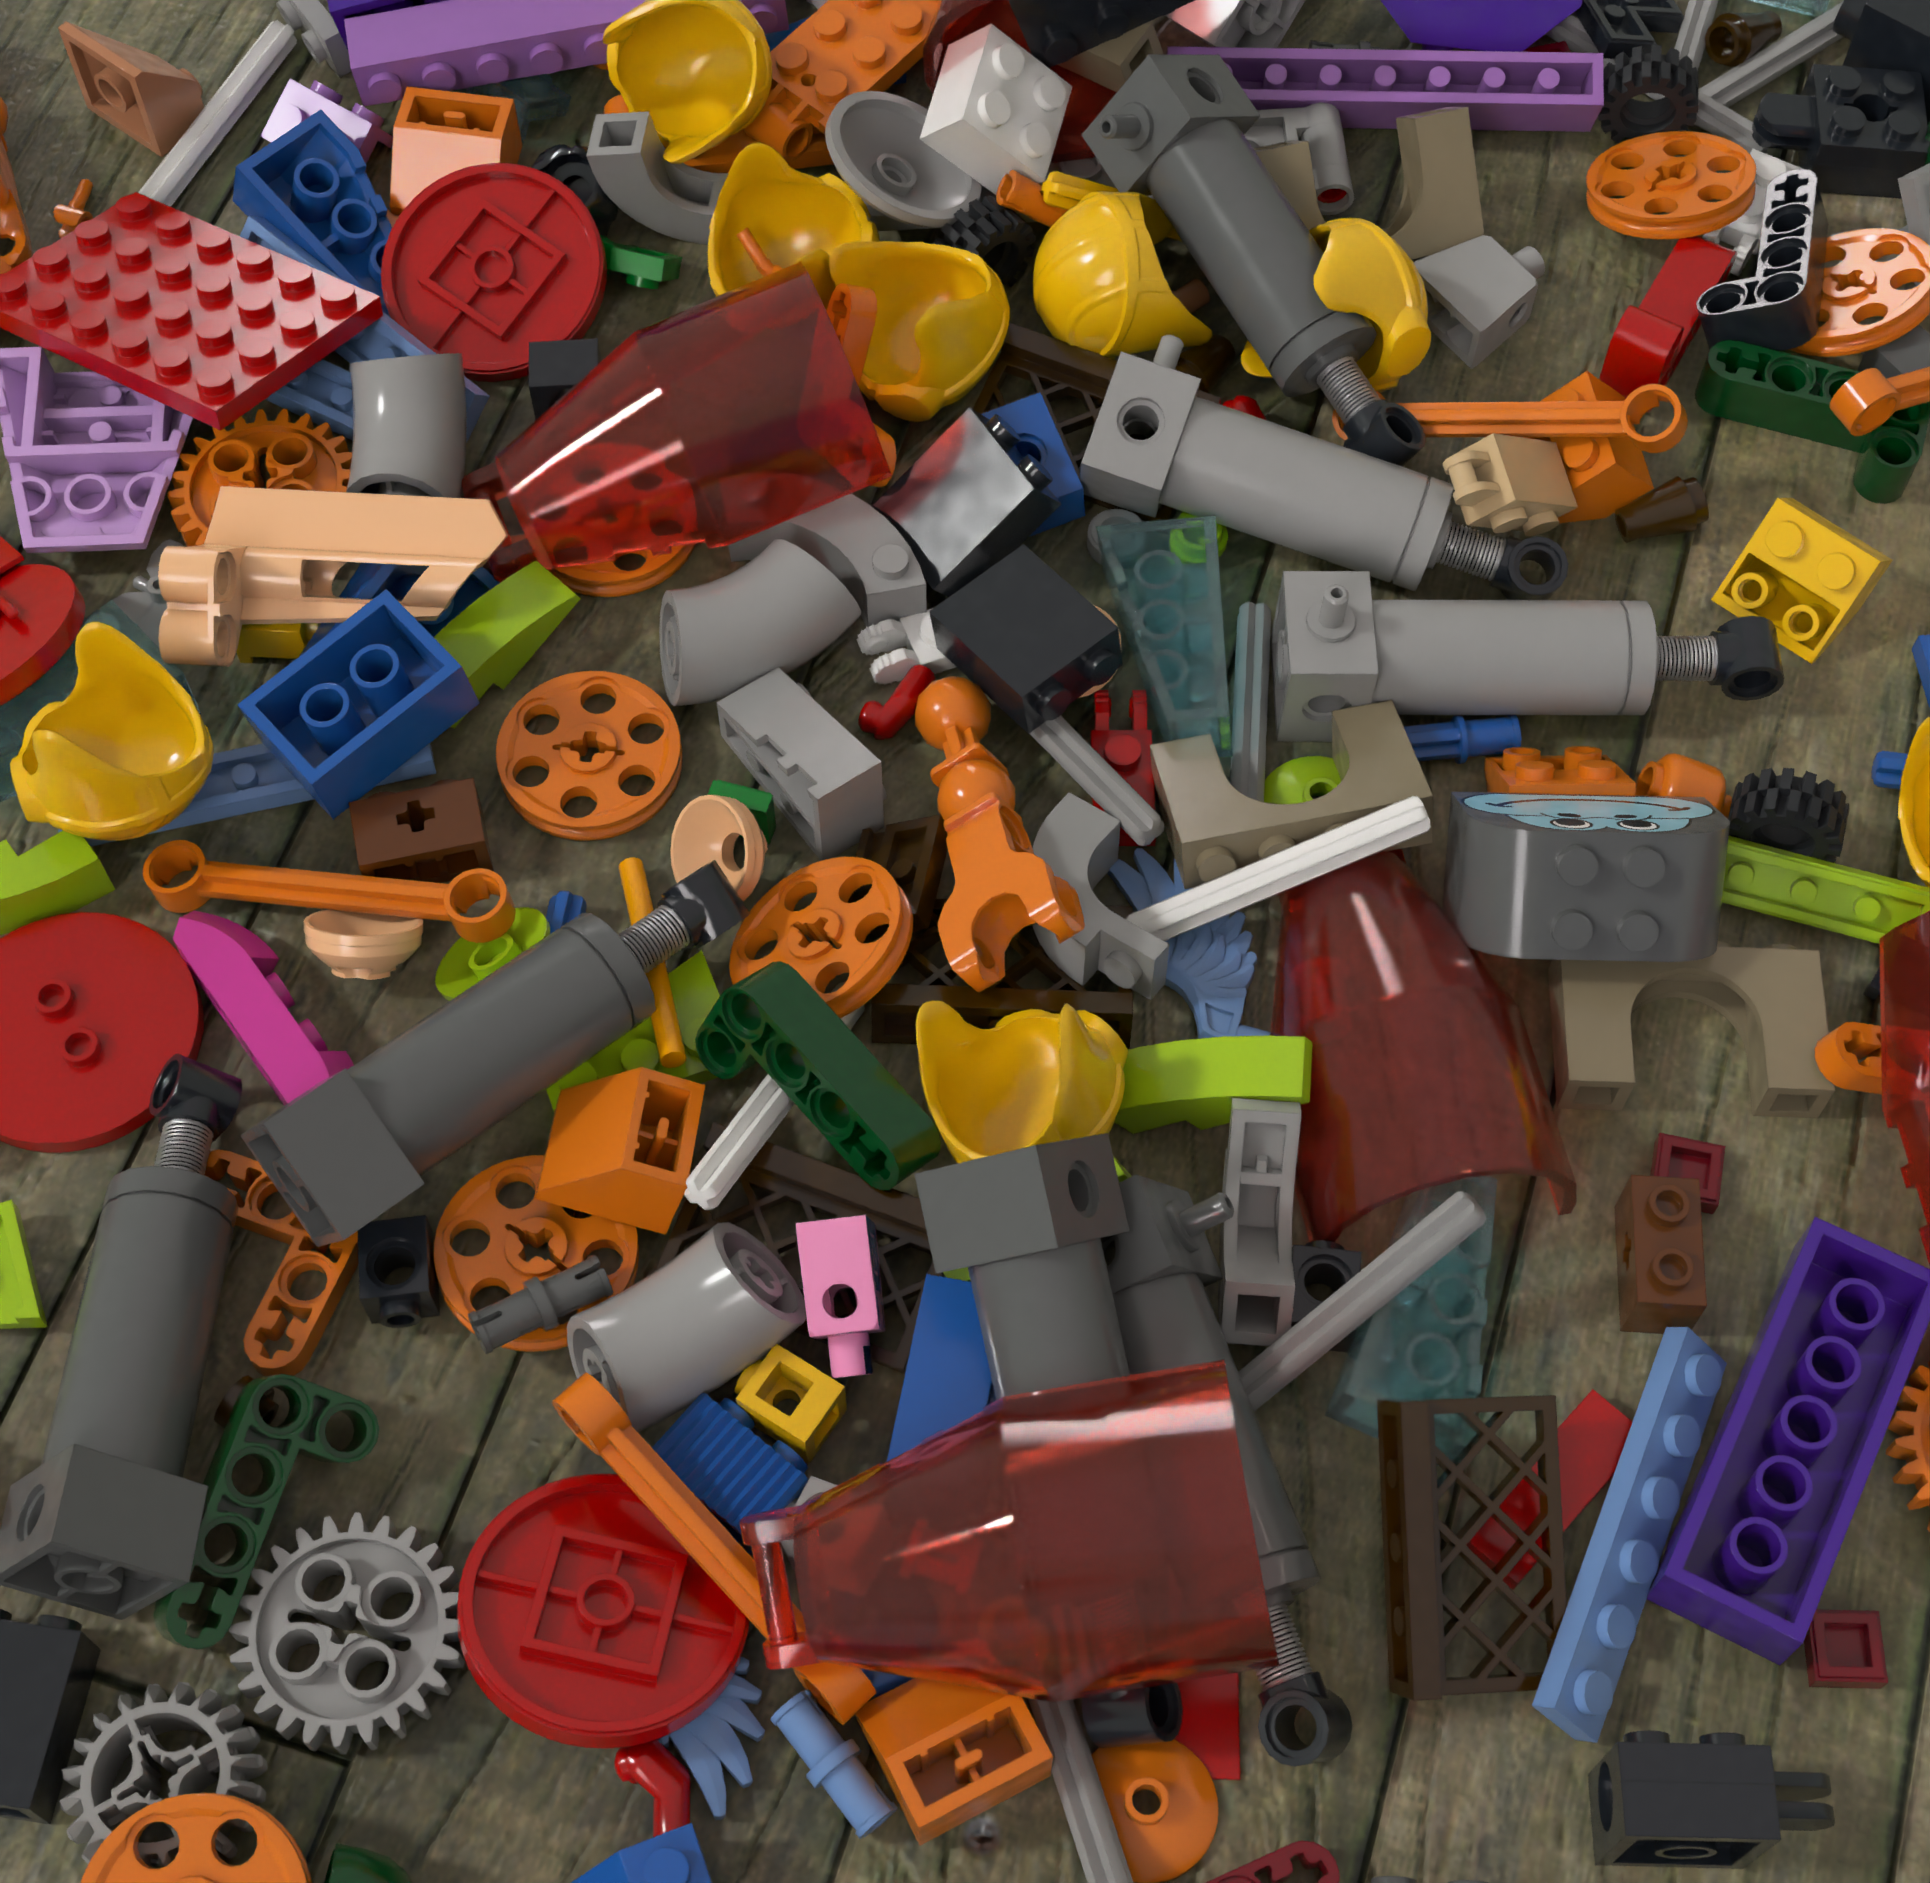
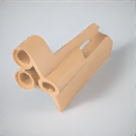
(279, 550)

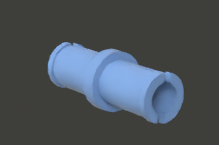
(833, 1763)

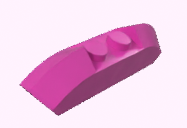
(254, 1003)

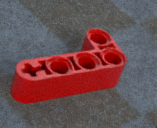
(1659, 331)

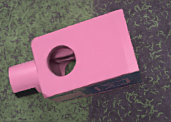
(835, 1258)

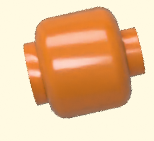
(1684, 777)

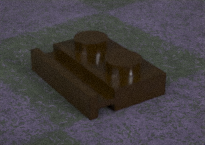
(914, 857)

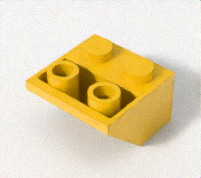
(1802, 577)

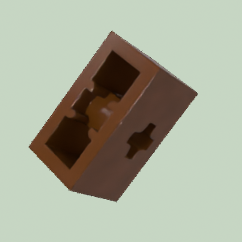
(421, 832)
(1660, 1254)

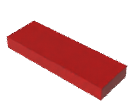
(1588, 1457)

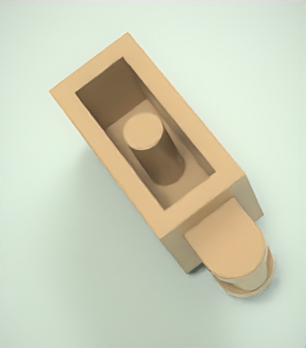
(1511, 484)

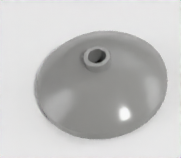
(886, 164)

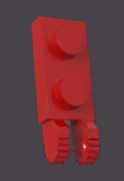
(1125, 749)

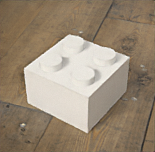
(995, 109)

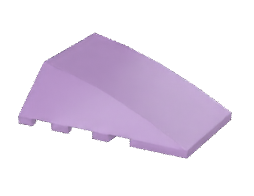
(84, 455)

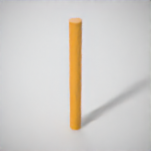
(664, 1018)

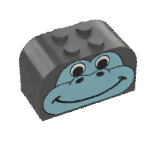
(1586, 875)

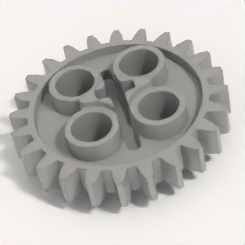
(326, 1693)

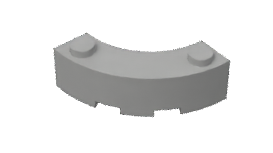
(858, 550)

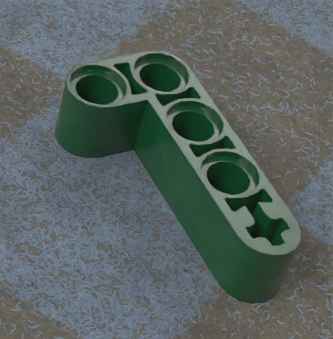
(1794, 399)
(822, 1069)
(251, 1514)

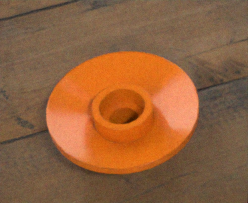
(1181, 1831)

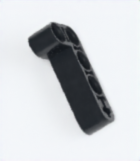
(1784, 299)

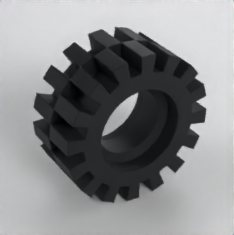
(1643, 75)
(994, 235)
(1790, 813)

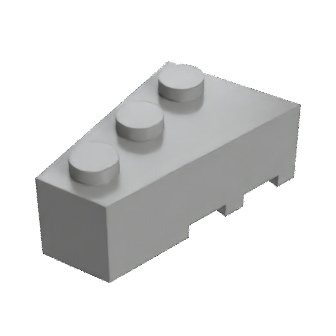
(806, 760)

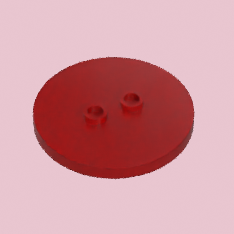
(494, 265)
(46, 625)
(87, 1028)
(594, 1618)

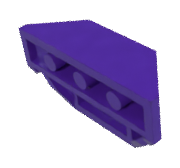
(1478, 23)

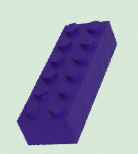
(1796, 1443)

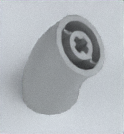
(409, 426)
(743, 625)
(687, 1325)

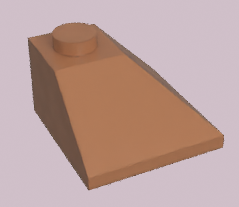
(133, 88)

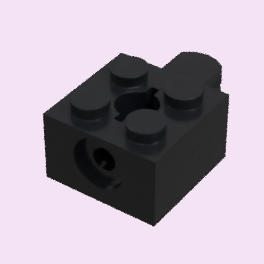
(1850, 127)
(1697, 1802)

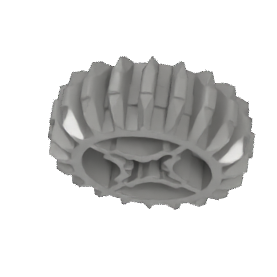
(191, 1768)

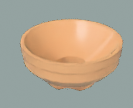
(708, 833)
(362, 942)

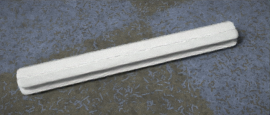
(220, 114)
(1284, 870)
(743, 1138)

